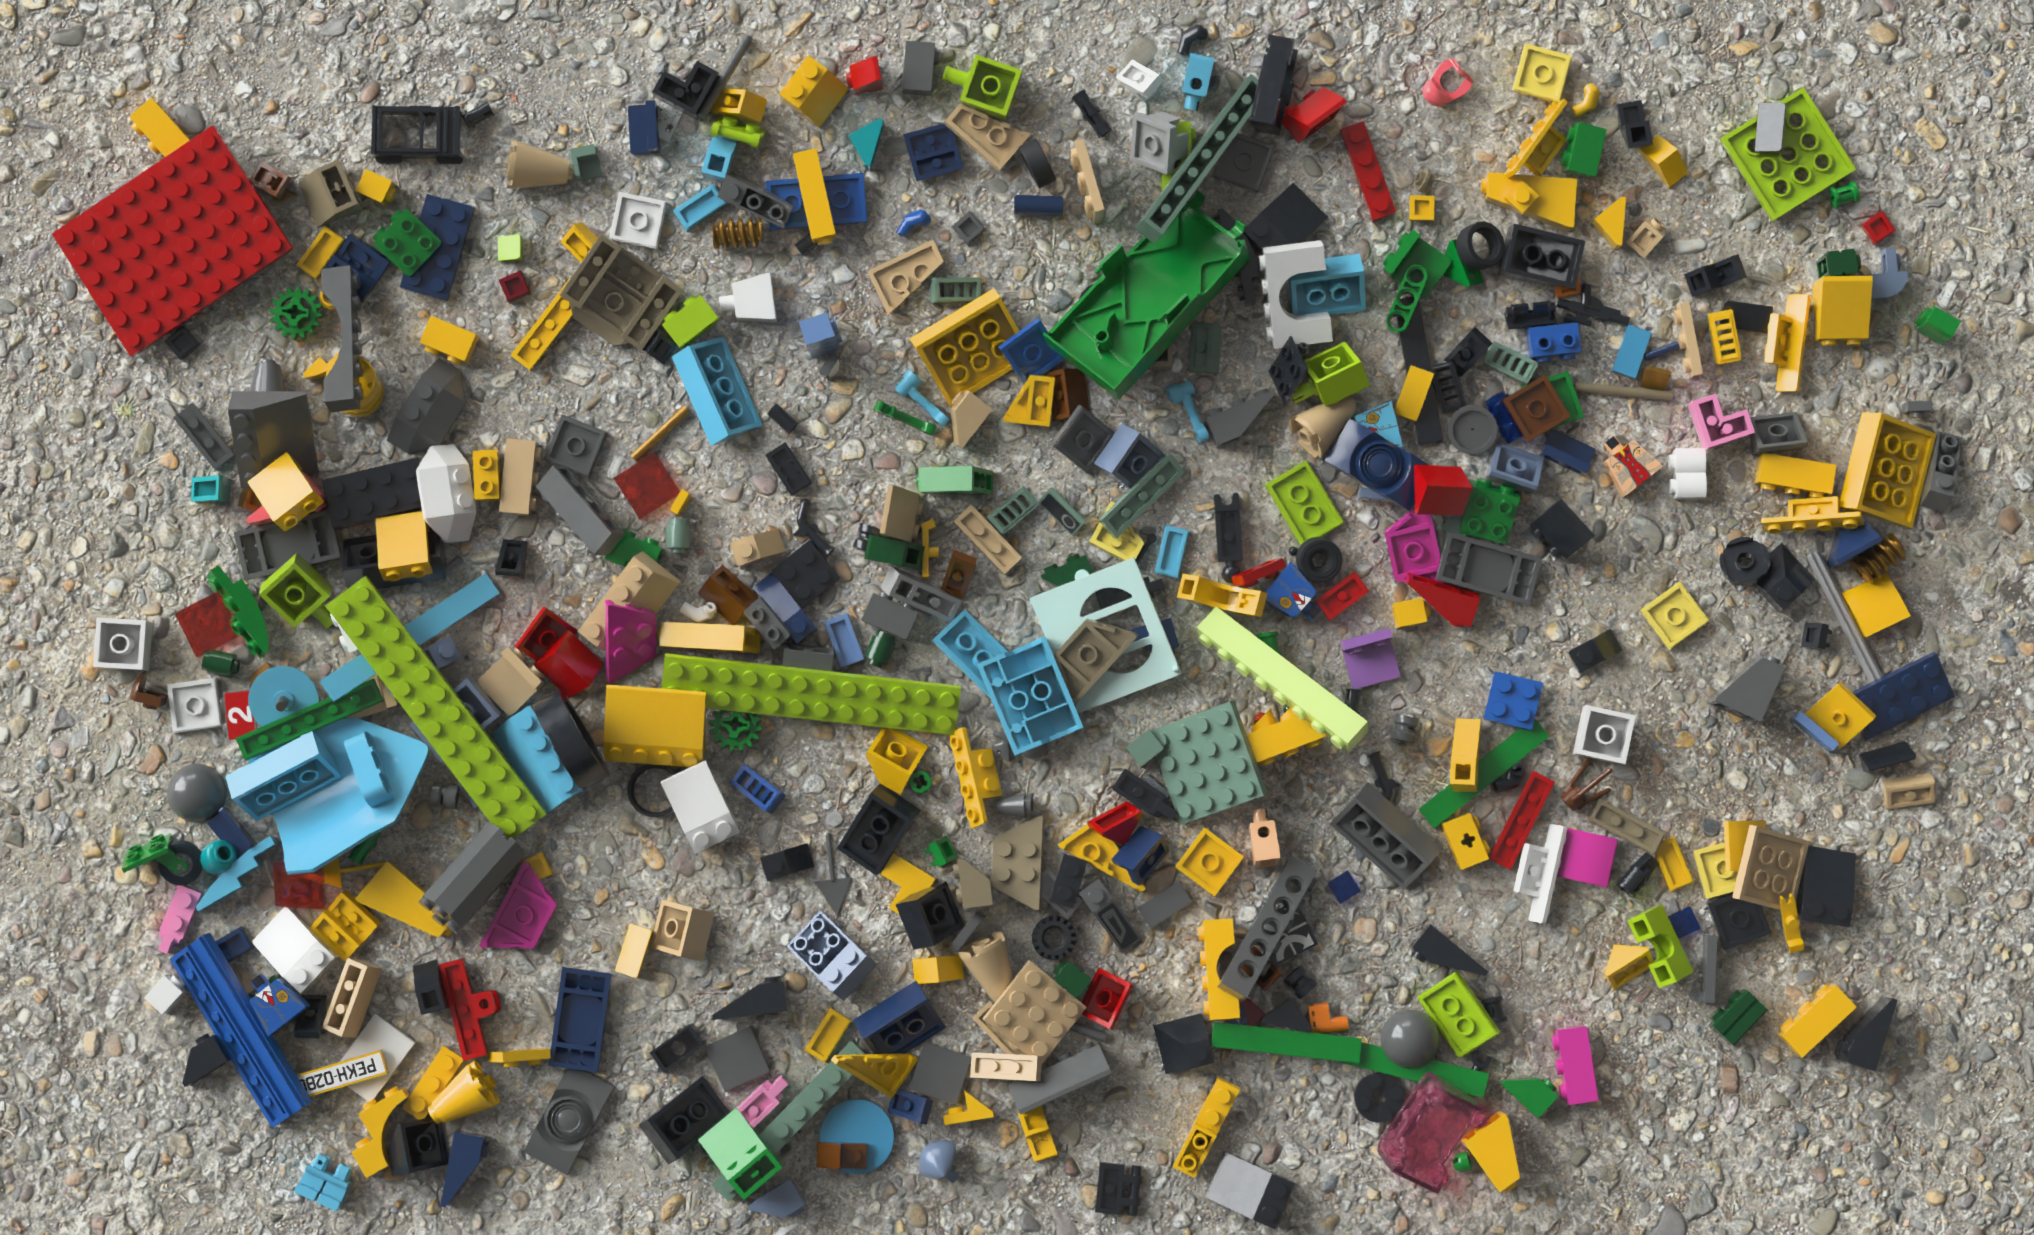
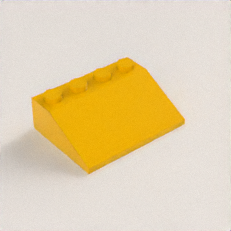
(964, 347)
(1887, 469)
(654, 726)

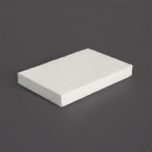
(376, 1036)

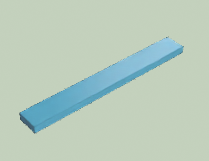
(422, 629)

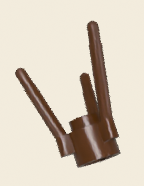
(1575, 797)

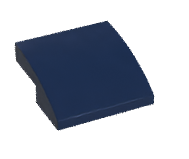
(933, 151)
(364, 261)

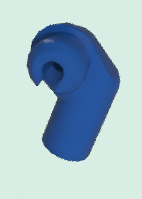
(912, 219)

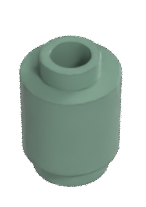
(678, 535)

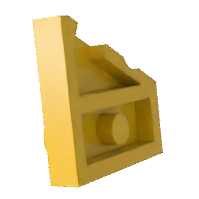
(1033, 402)
(512, 1057)

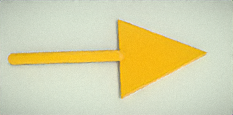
(333, 871)

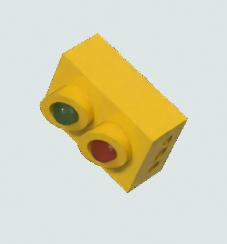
(1282, 737)

